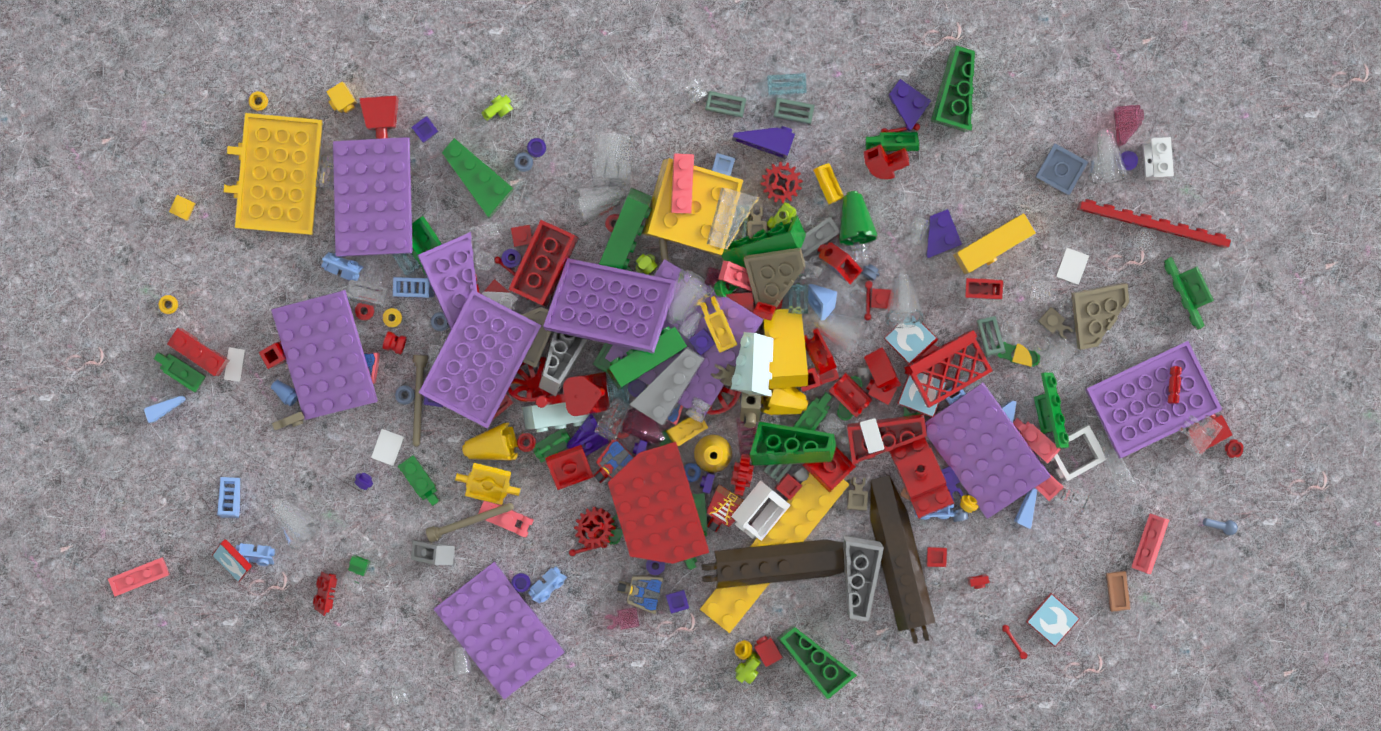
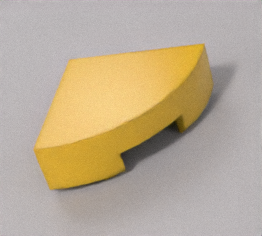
(1022, 356)

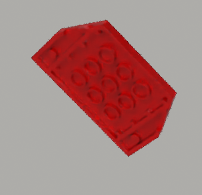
(658, 507)

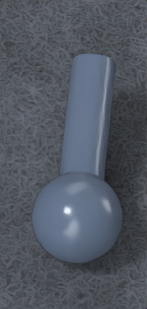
(1228, 527)

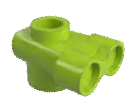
(500, 106)
(779, 216)
(646, 264)
(746, 671)

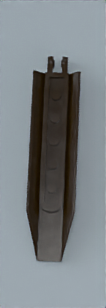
(900, 559)
(776, 563)

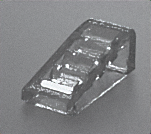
(608, 430)

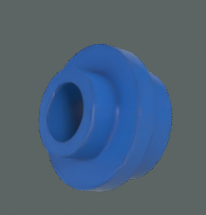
(696, 476)

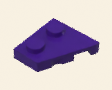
(909, 103)
(941, 234)
(587, 437)

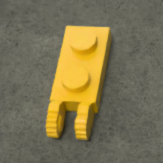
(719, 326)

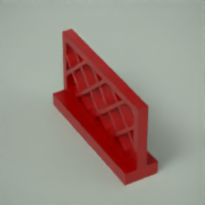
(942, 353)

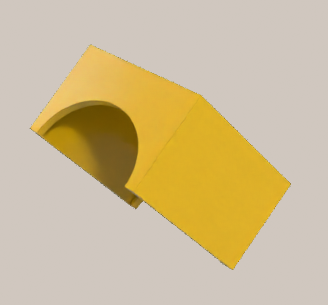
(682, 227)

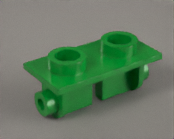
(552, 444)

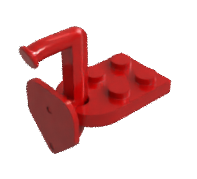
(581, 394)

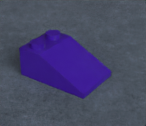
(770, 140)

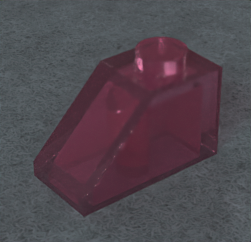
(1127, 121)
(642, 427)

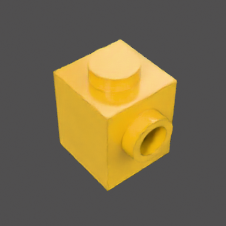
(341, 98)

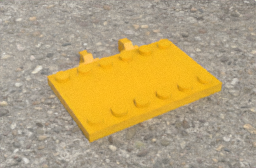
(277, 173)

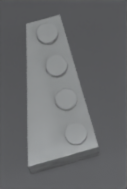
(560, 360)
(666, 390)
(861, 570)

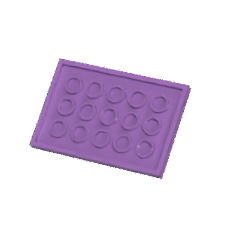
(372, 197)
(610, 305)
(324, 355)
(480, 359)
(1136, 403)
(985, 450)
(499, 630)

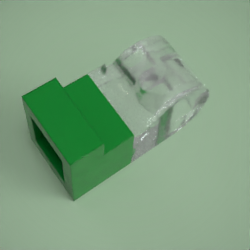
(355, 574)

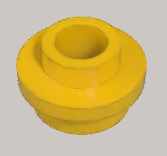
(252, 101)
(162, 304)
(398, 317)
(969, 503)
(743, 649)

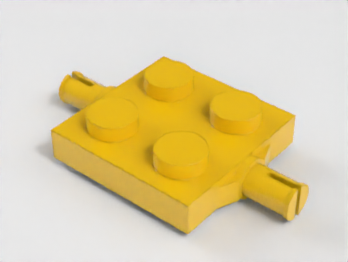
(487, 483)

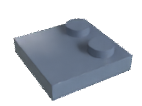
(1061, 169)

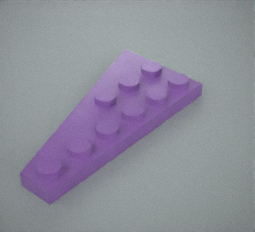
(451, 274)

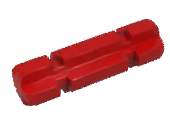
(1174, 384)

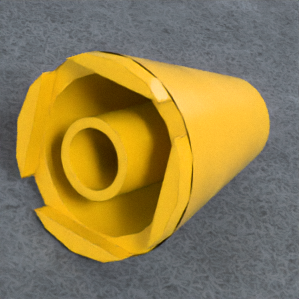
(492, 444)
(710, 444)

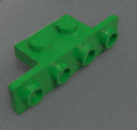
(423, 238)
(1192, 290)
(1050, 412)

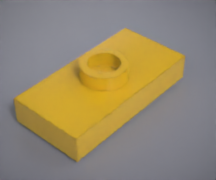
(828, 183)
(686, 430)

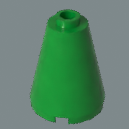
(856, 221)

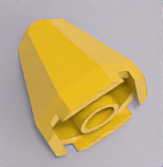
(784, 401)

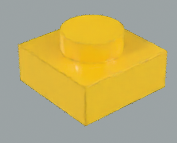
(182, 207)

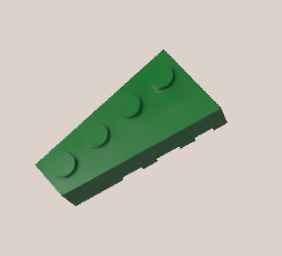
(955, 94)
(481, 181)
(625, 230)
(778, 238)
(638, 362)
(790, 445)
(818, 665)

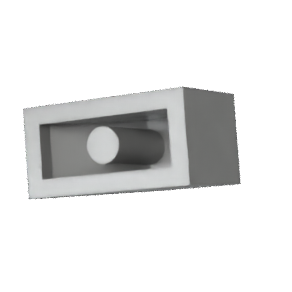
(432, 553)

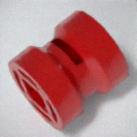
(394, 343)

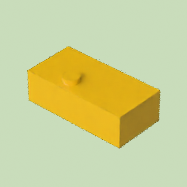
(994, 243)
(789, 351)

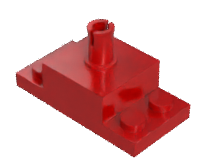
(921, 477)

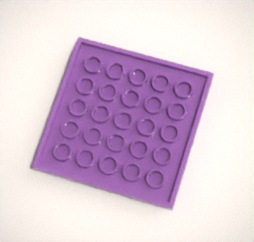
(702, 384)

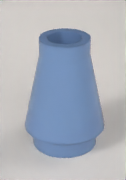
(285, 393)

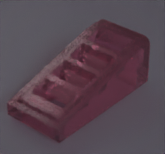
(740, 436)

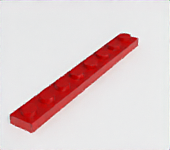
(1146, 221)

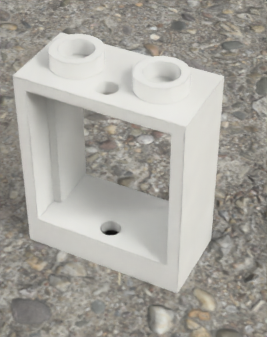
(1160, 153)
(1094, 446)
(766, 518)

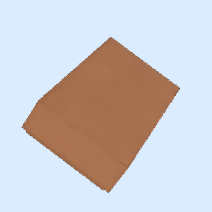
(1118, 591)

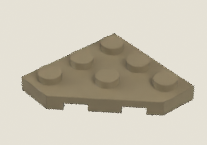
(773, 274)
(1096, 312)
(534, 353)

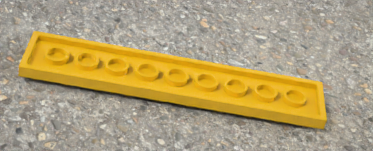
(805, 511)

